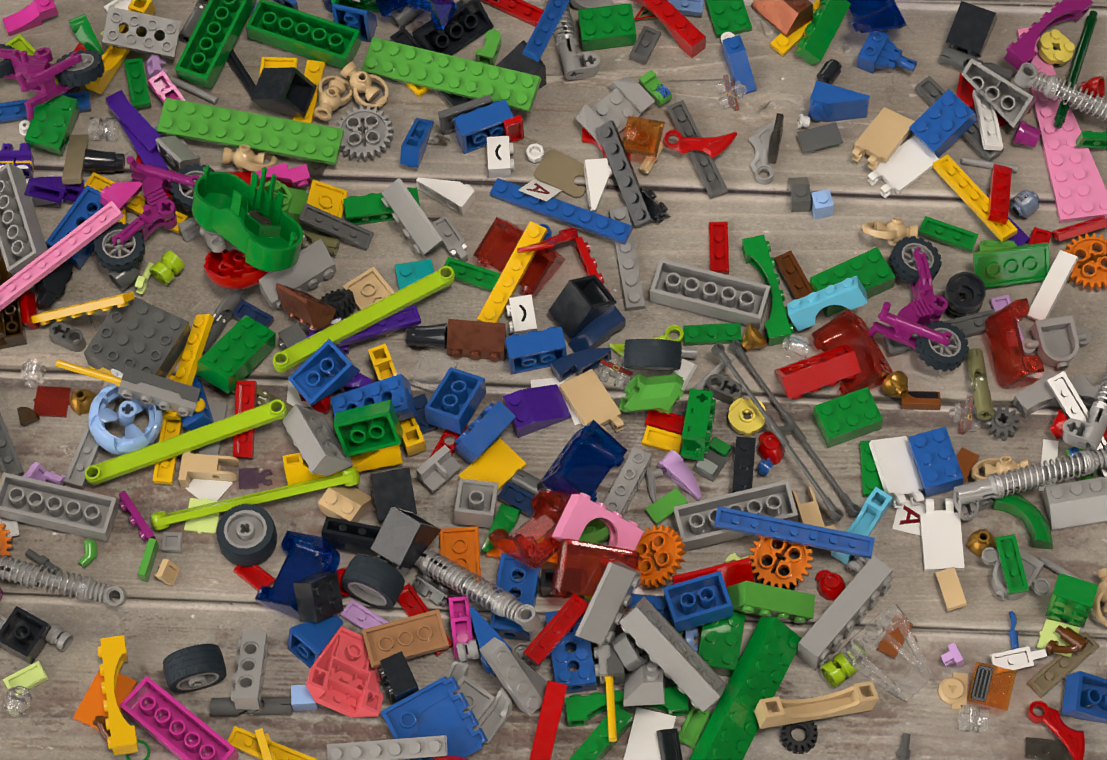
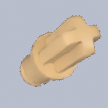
(648, 162)

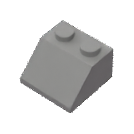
(176, 152)
(476, 503)

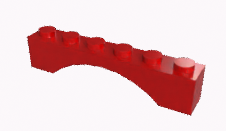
(682, 30)

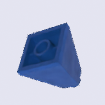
(311, 638)

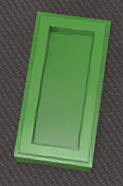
(663, 508)
(148, 560)
(693, 727)

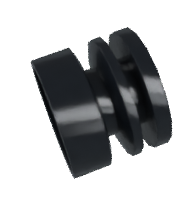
(967, 287)

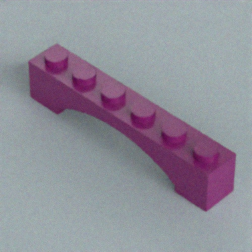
(1023, 49)

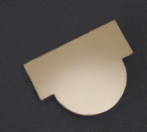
(954, 690)

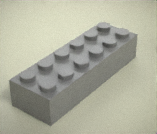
(19, 226)
(709, 293)
(57, 507)
(697, 519)
(845, 613)
(672, 654)

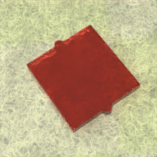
(52, 401)

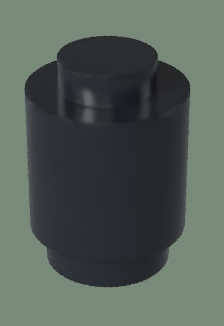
(829, 71)

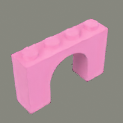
(582, 510)

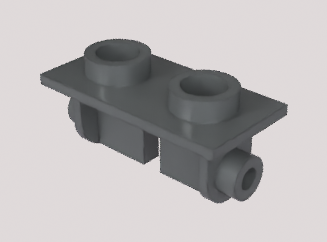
(439, 591)

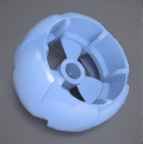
(133, 438)

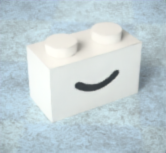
(499, 157)
(522, 314)

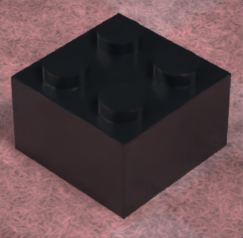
(318, 596)
(24, 635)
(398, 677)

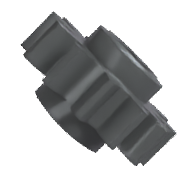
(1011, 423)

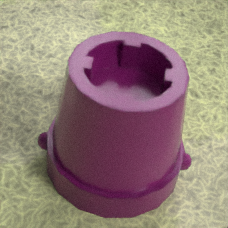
(1026, 135)

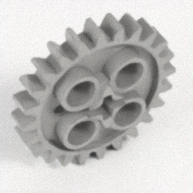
(381, 131)

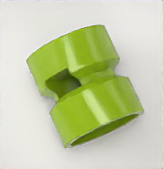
(169, 265)
(837, 670)

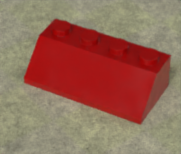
(818, 371)
(732, 572)

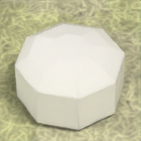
(535, 153)

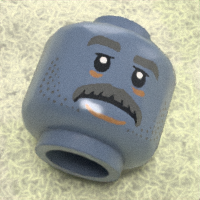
(1025, 203)

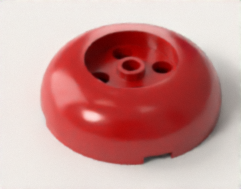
(230, 270)

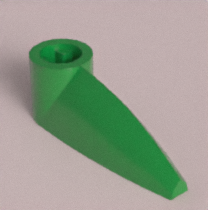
(85, 33)
(506, 519)

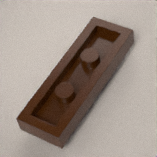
(793, 275)

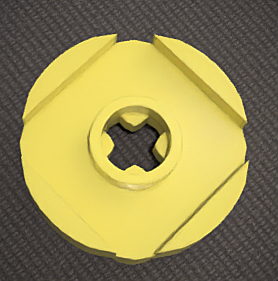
(1058, 40)
(745, 426)

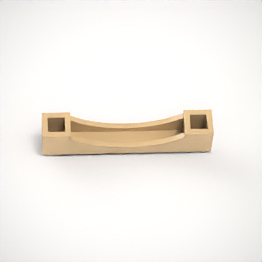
(778, 712)

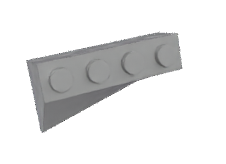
(1003, 95)
(518, 678)

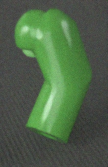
(90, 552)

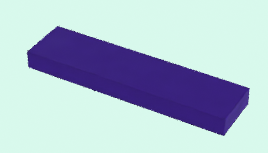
(135, 123)

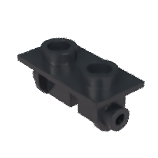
(657, 209)

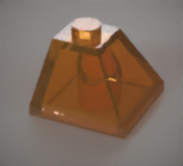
(643, 136)

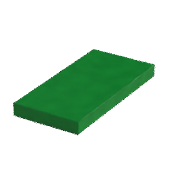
(1012, 265)

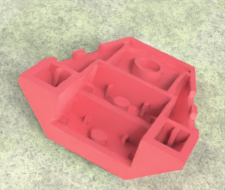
(345, 678)

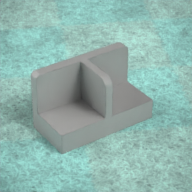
(438, 469)

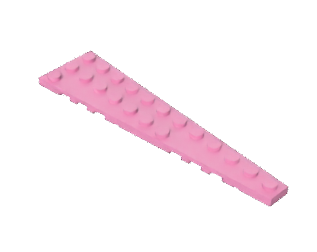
(1071, 169)

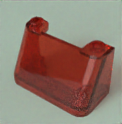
(500, 244)
(852, 330)
(1006, 348)
(533, 540)
(582, 565)

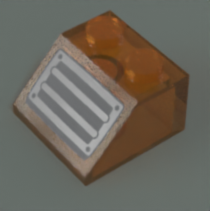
(991, 686)

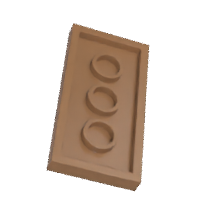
(411, 635)

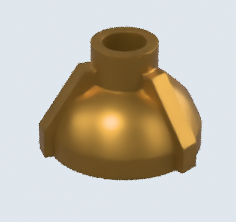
(753, 338)
(896, 384)
(83, 404)
(977, 545)

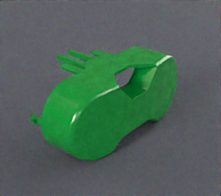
(223, 205)

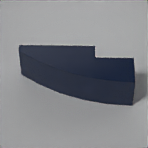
(598, 330)
(579, 362)

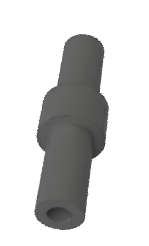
(41, 560)
(904, 752)

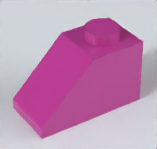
(120, 193)

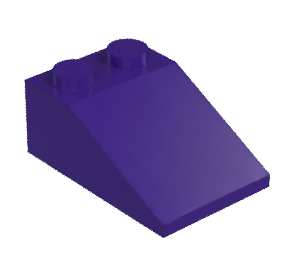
(536, 408)

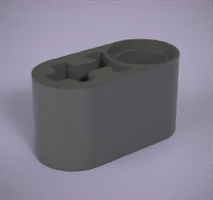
(64, 335)
(729, 385)
(629, 652)

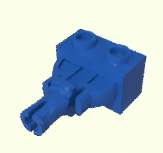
(881, 54)

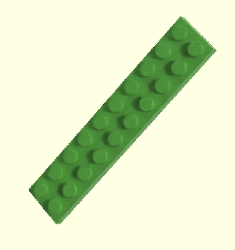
(450, 74)
(258, 131)

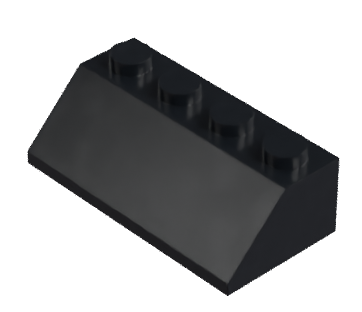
(463, 27)

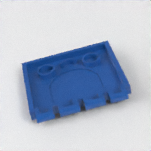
(437, 713)

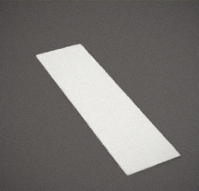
(1049, 451)

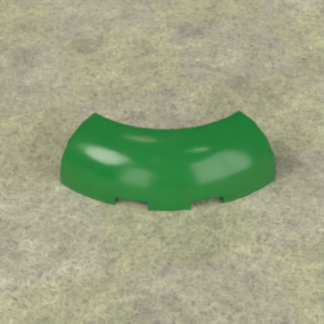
(1030, 515)

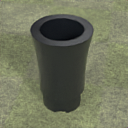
(103, 161)
(428, 336)

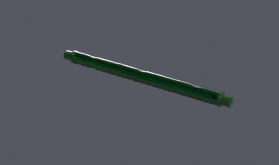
(1077, 65)

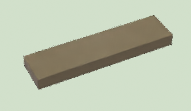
(74, 159)
(1060, 667)

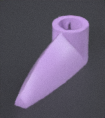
(677, 471)

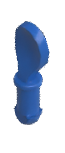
(1013, 634)

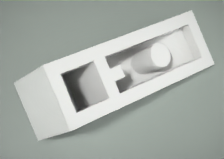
(596, 178)
(450, 193)

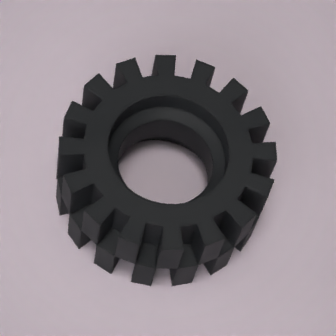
(341, 300)
(799, 746)

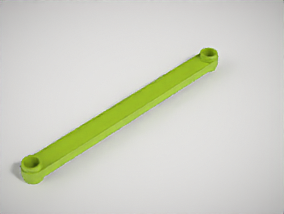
(365, 318)
(186, 442)
(349, 477)

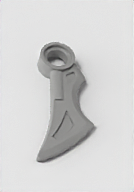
(761, 142)

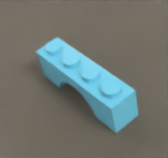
(847, 293)
(868, 518)

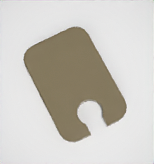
(560, 173)

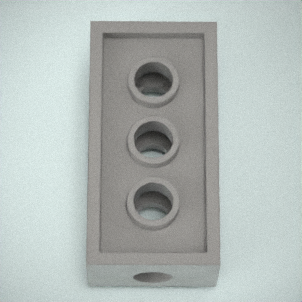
(135, 21)

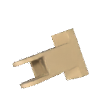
(205, 468)
(809, 512)

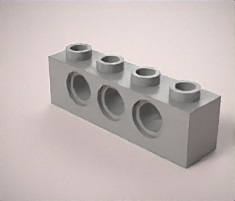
(628, 481)
(250, 697)

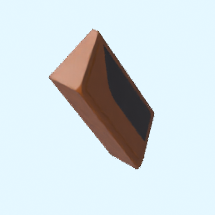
(921, 400)

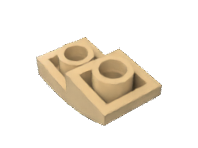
(951, 588)

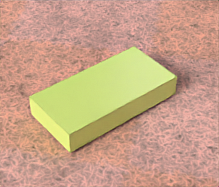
(27, 677)

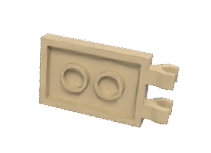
(882, 137)
(369, 289)
(591, 400)

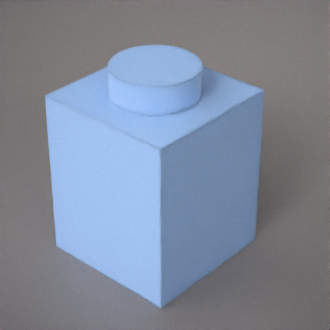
(822, 204)
(302, 699)

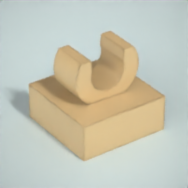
(167, 572)

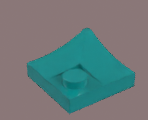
(412, 271)

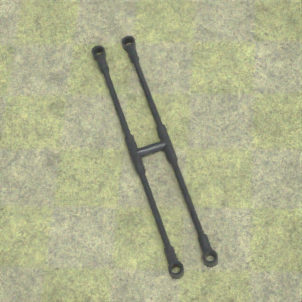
(835, 513)

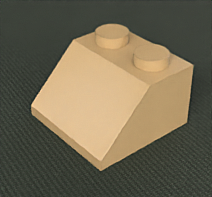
(344, 503)

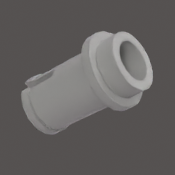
(689, 352)

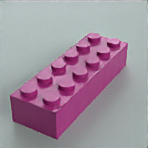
(174, 724)

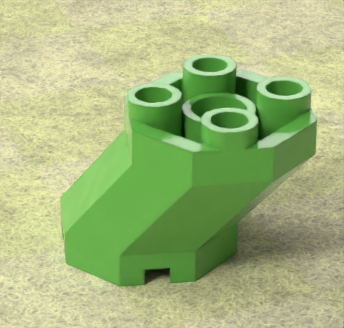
(293, 199)
(652, 393)

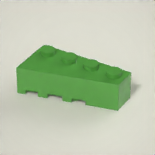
(771, 601)

